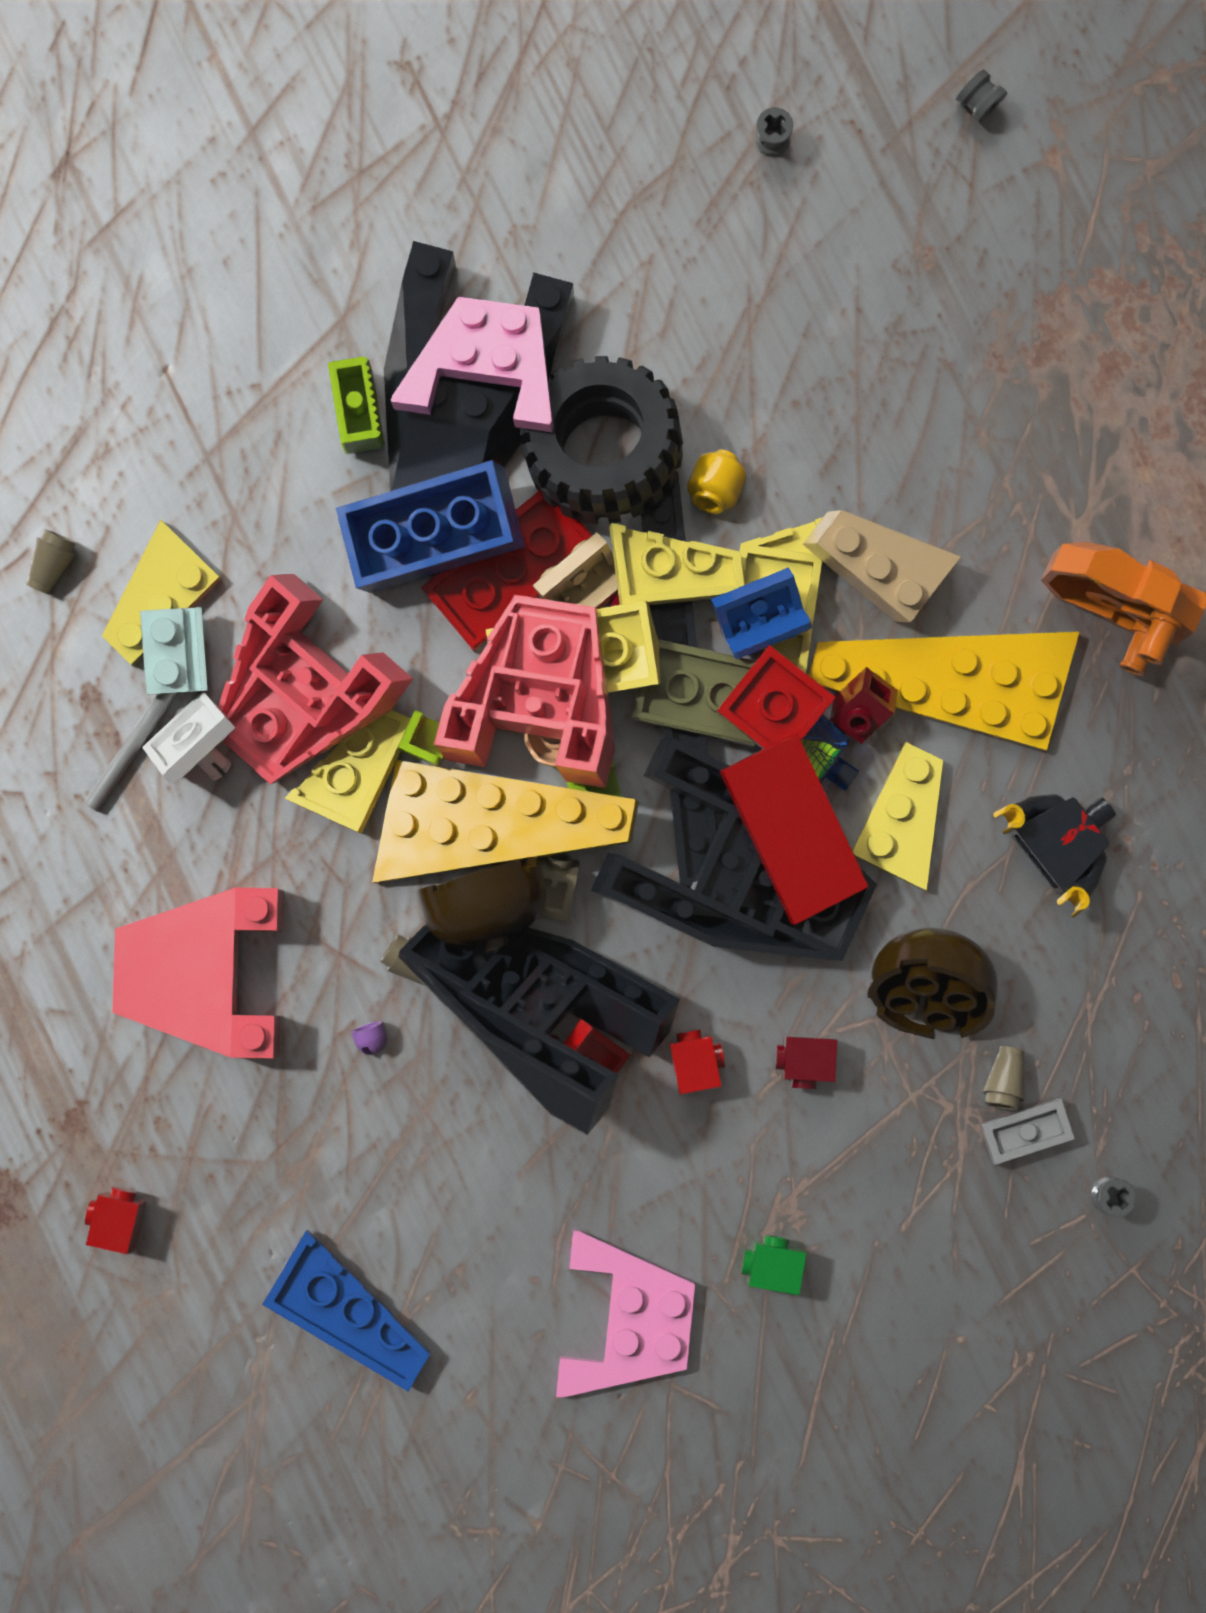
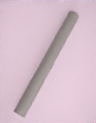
(129, 750)

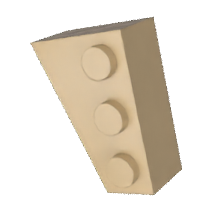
(881, 563)

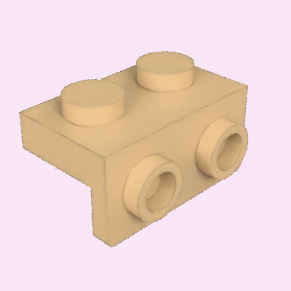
(583, 577)

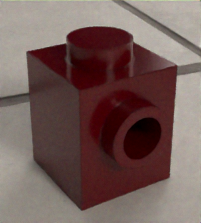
(863, 705)
(806, 1060)

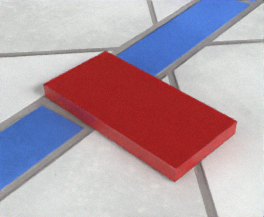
(479, 592)
(794, 828)

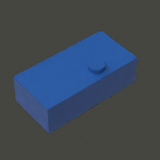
(430, 527)

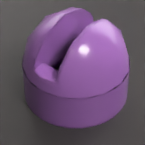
(370, 1037)

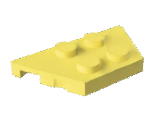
(784, 550)

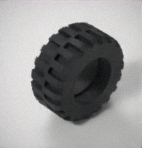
(621, 486)

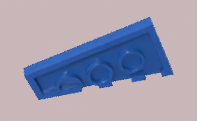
(338, 1309)

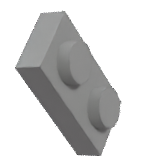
(1027, 1131)

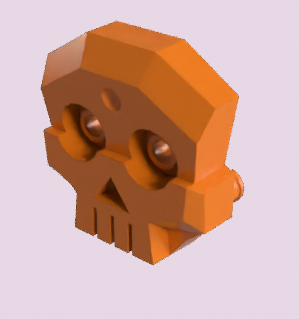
(1128, 595)

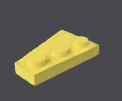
(671, 569)
(164, 579)
(354, 773)
(904, 818)

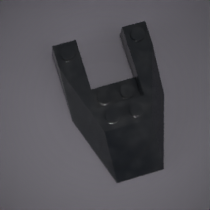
(468, 418)
(732, 894)
(521, 994)

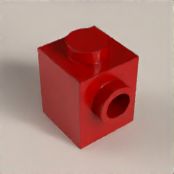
(696, 1061)
(115, 1220)

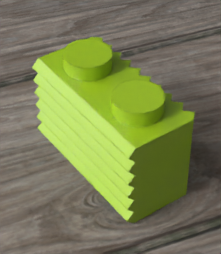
(356, 405)

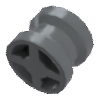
(981, 96)

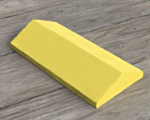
(628, 646)

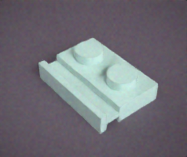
(173, 650)

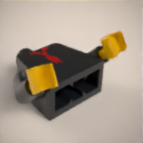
(1062, 842)

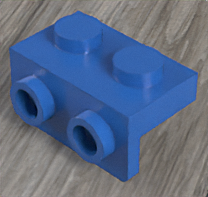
(761, 613)

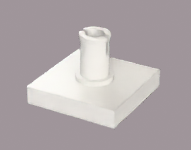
(191, 741)

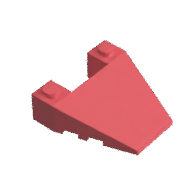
(536, 679)
(289, 693)
(183, 972)

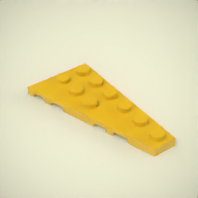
(977, 683)
(474, 820)

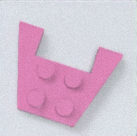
(484, 345)
(645, 1322)

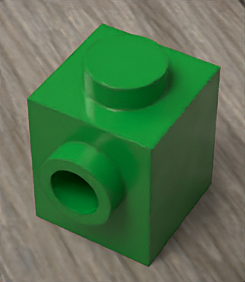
(774, 1265)

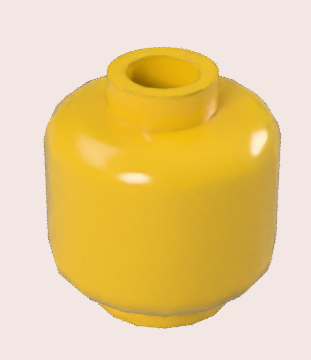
(716, 481)

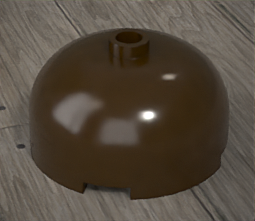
(484, 904)
(944, 968)

